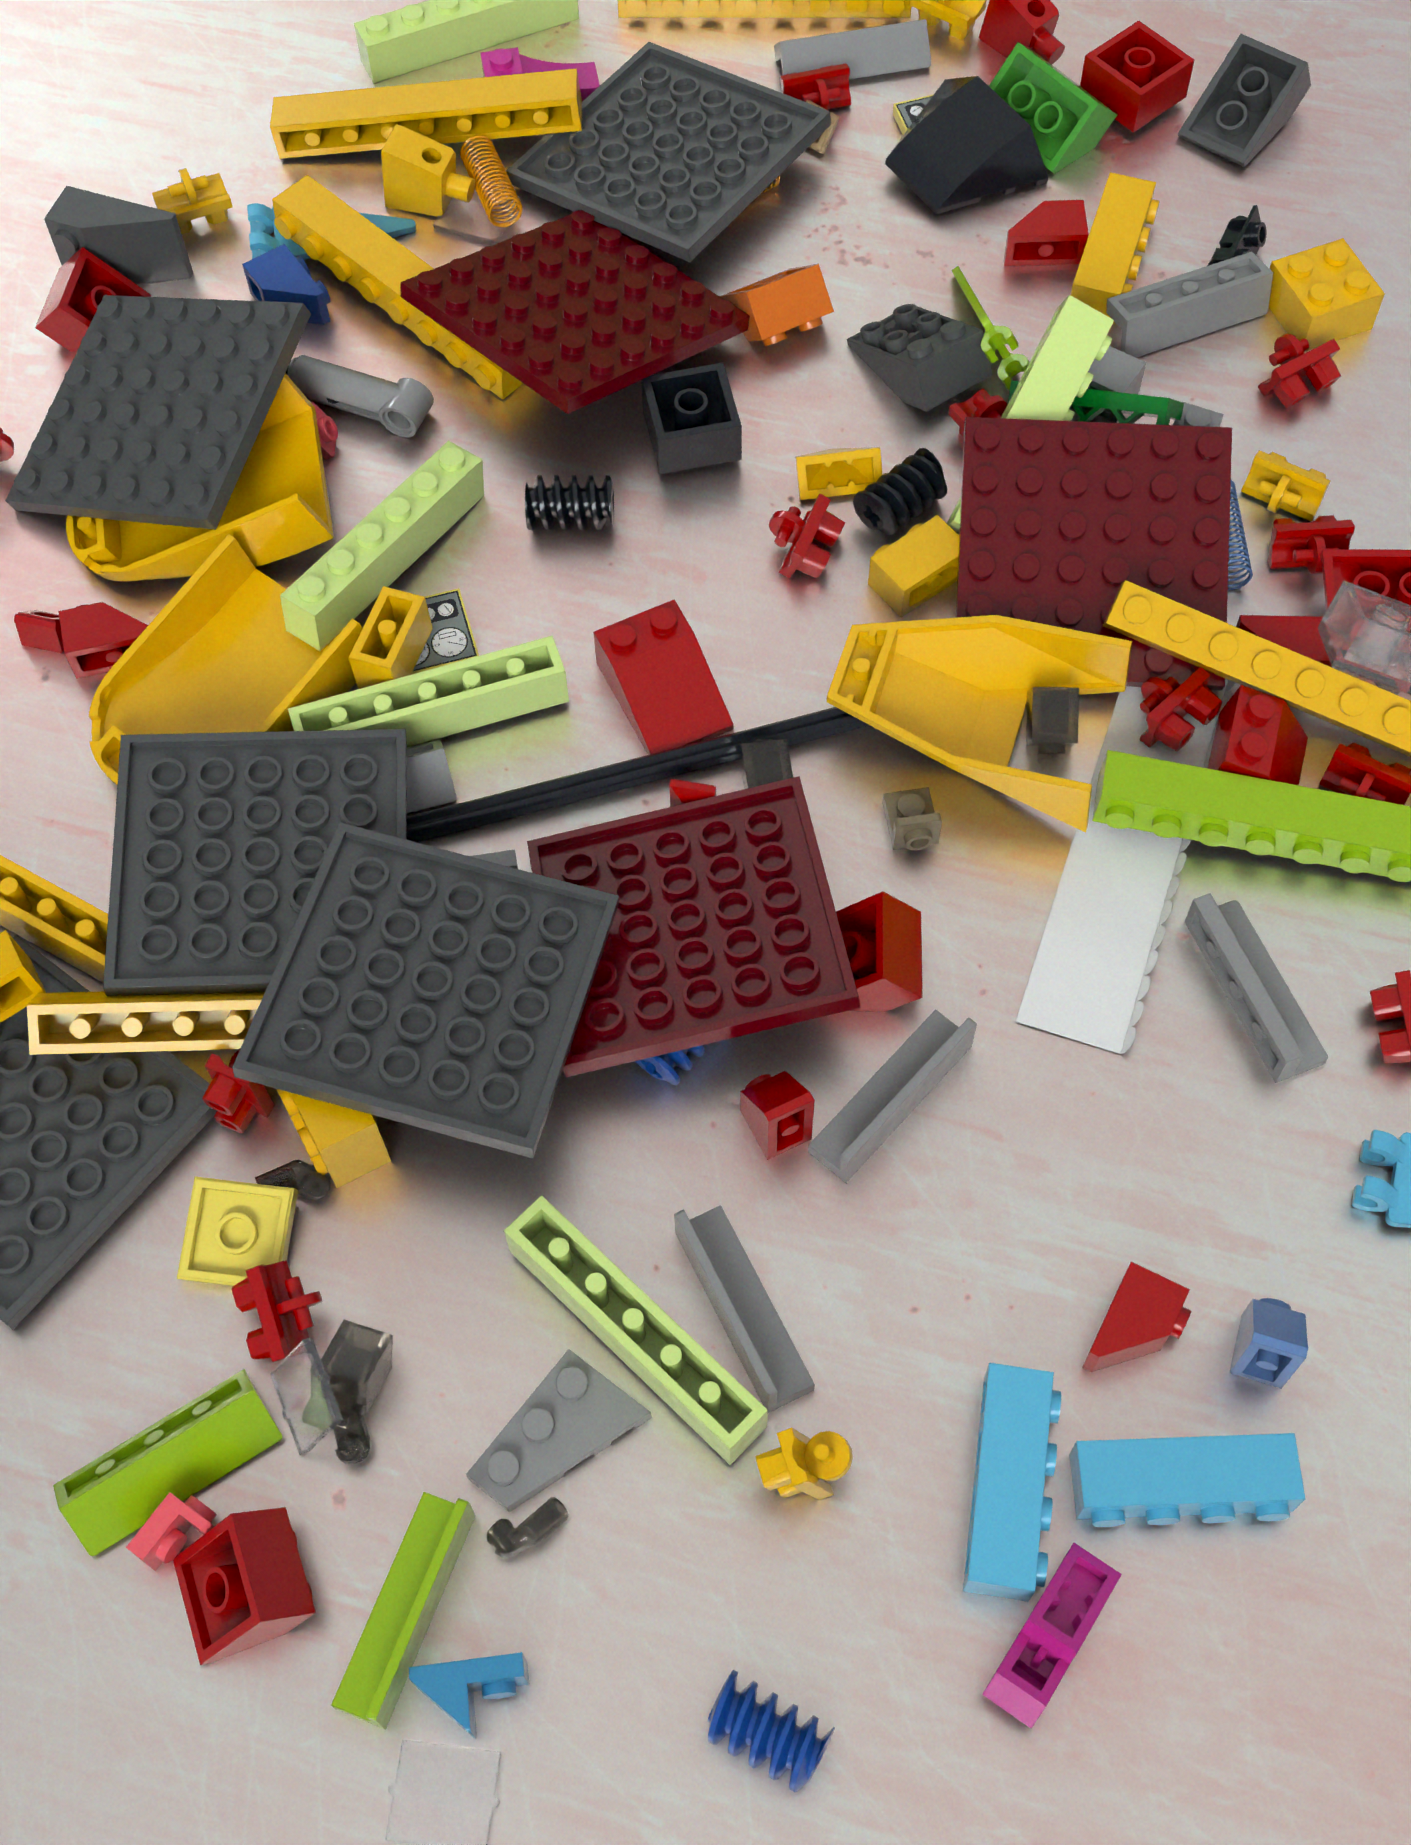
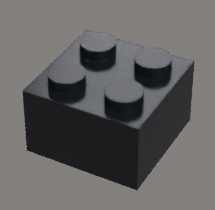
(691, 418)

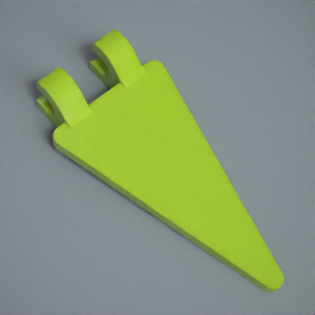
(995, 337)

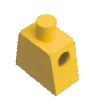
(421, 174)

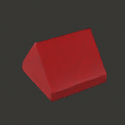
(39, 630)

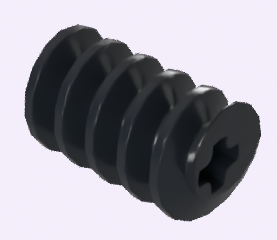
(901, 493)
(569, 503)

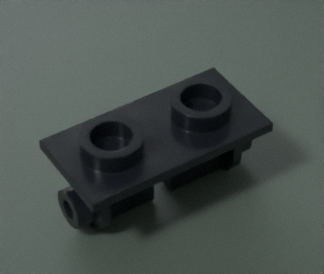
(1241, 236)

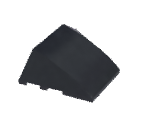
(966, 147)

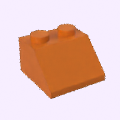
(783, 303)

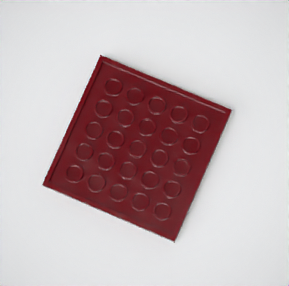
(574, 309)
(1078, 508)
(713, 928)

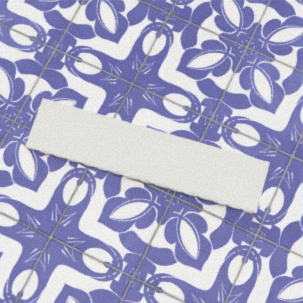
(1111, 905)

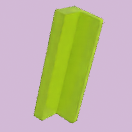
(172, 1456)
(404, 1610)

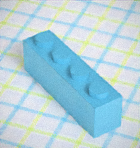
(1186, 1478)
(1010, 1483)

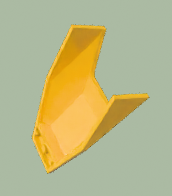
(963, 690)

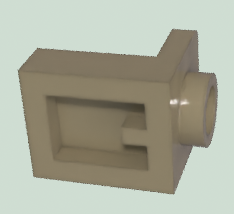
(911, 819)

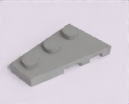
(556, 1428)

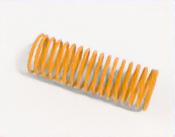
(472, 172)

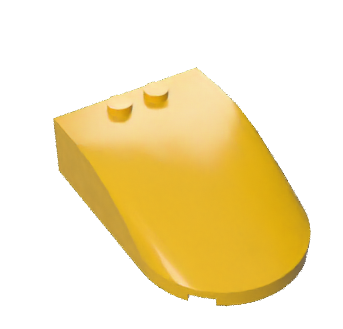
(272, 512)
(216, 663)

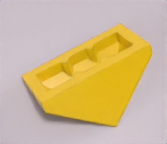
(837, 471)

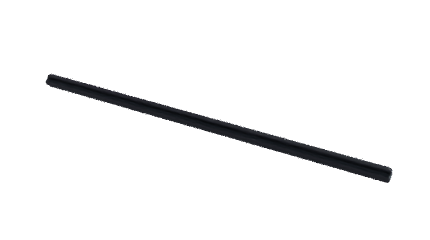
(623, 775)

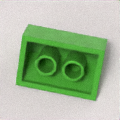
(1060, 112)

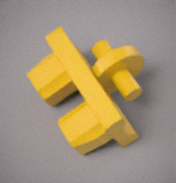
(958, 13)
(195, 199)
(1285, 485)
(805, 1463)

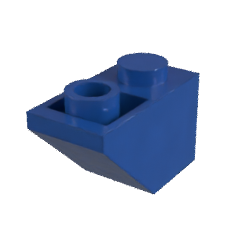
(286, 278)

